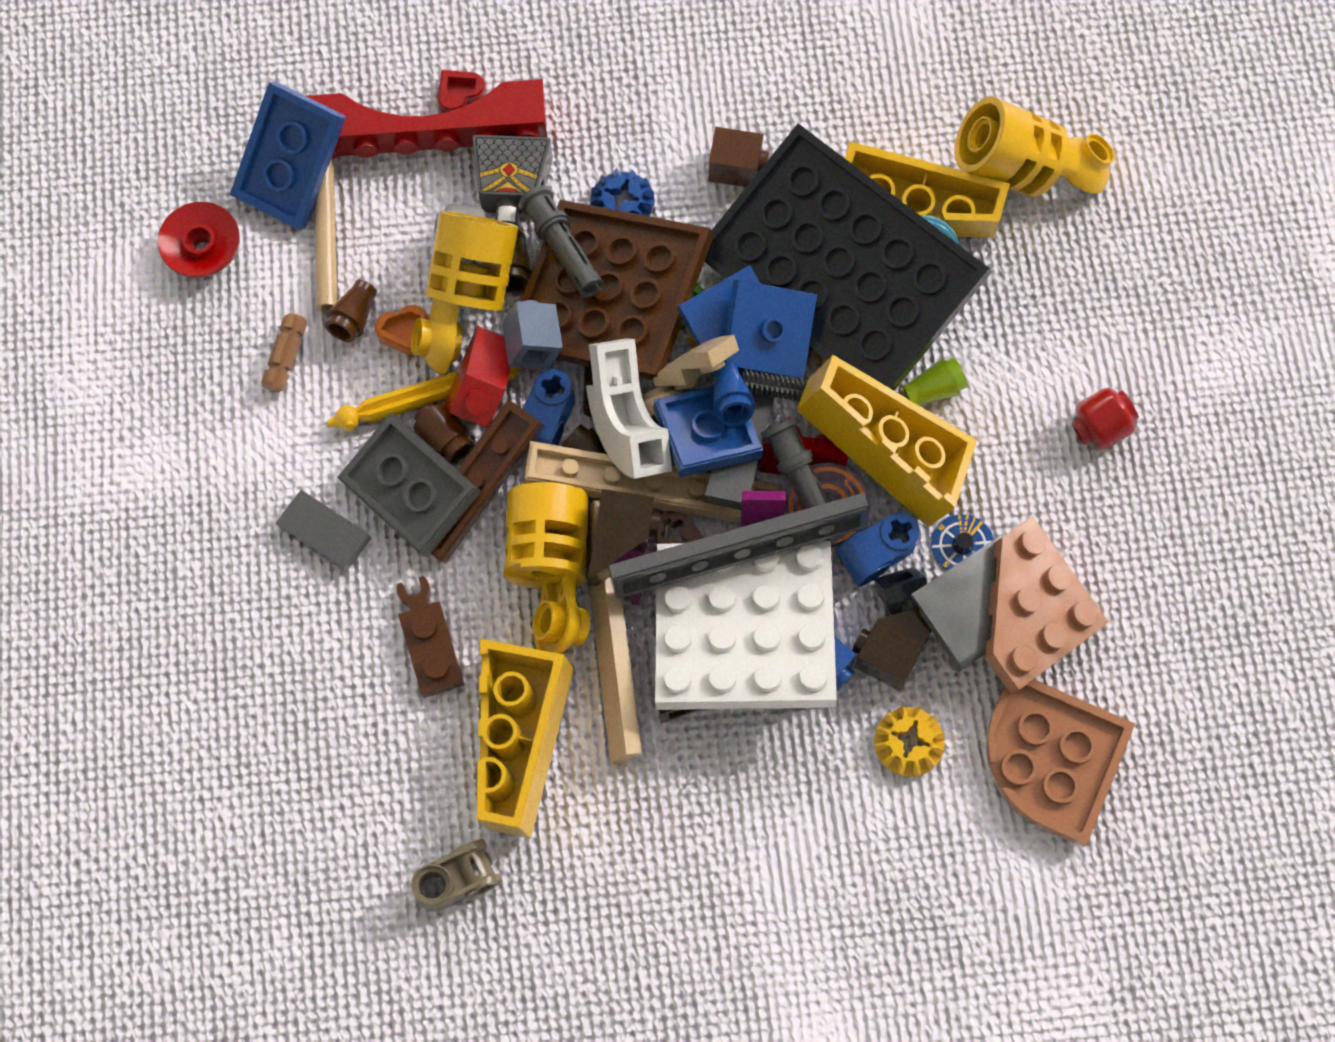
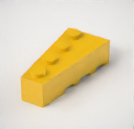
(961, 199)
(517, 730)

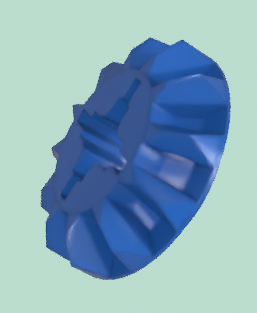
(613, 184)

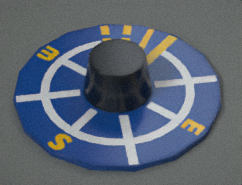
(959, 538)

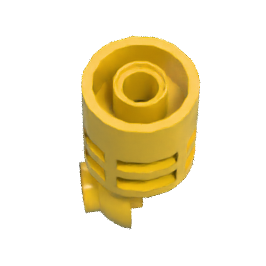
(1029, 150)
(462, 283)
(549, 553)

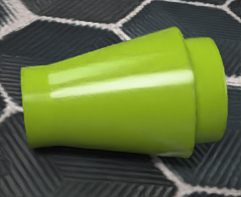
(938, 382)

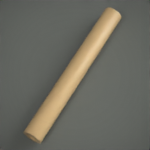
(326, 243)

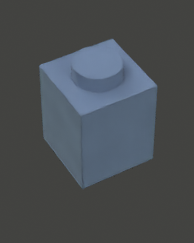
(532, 335)

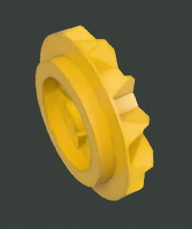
(890, 748)

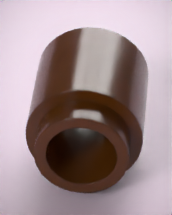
(443, 432)

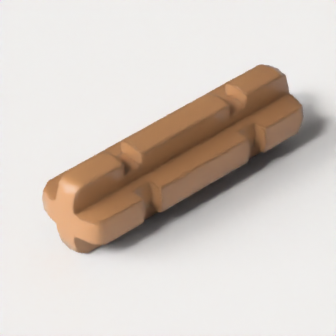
(284, 352)

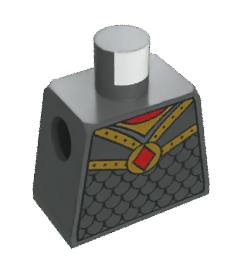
(508, 170)

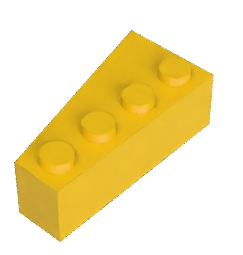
(890, 438)

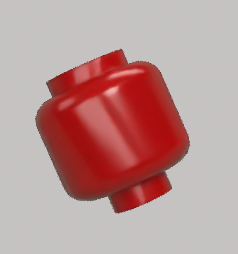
(1105, 418)

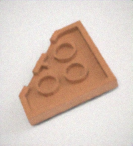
(1035, 607)

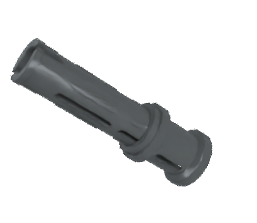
(553, 227)
(795, 462)

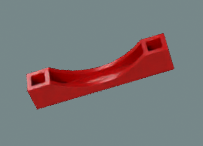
(507, 110)

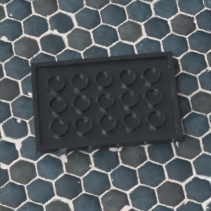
(831, 231)

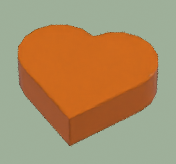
(396, 328)

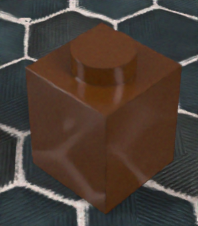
(736, 156)

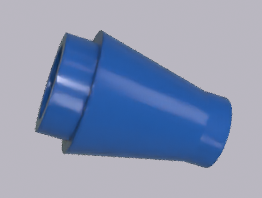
(731, 398)

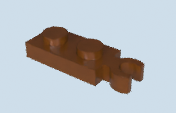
(429, 642)

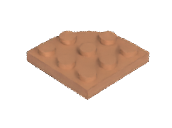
(1055, 757)

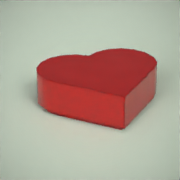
(459, 89)

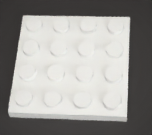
(749, 635)

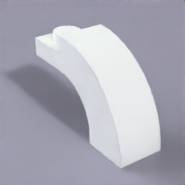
(619, 413)

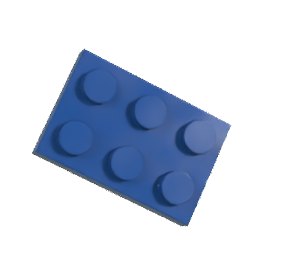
(287, 155)

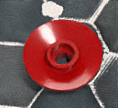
(197, 224)

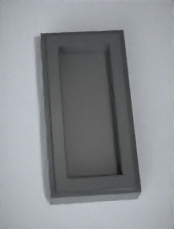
(323, 530)

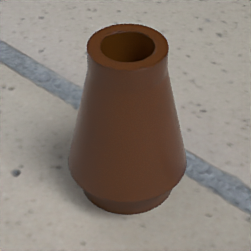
(350, 313)

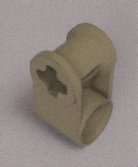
(458, 876)

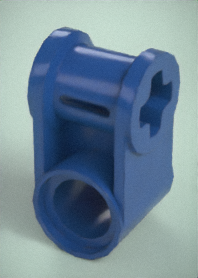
(553, 411)
(873, 552)

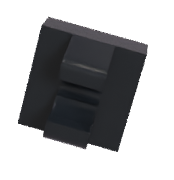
(898, 587)

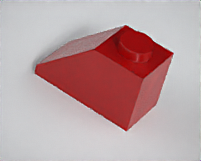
(480, 378)

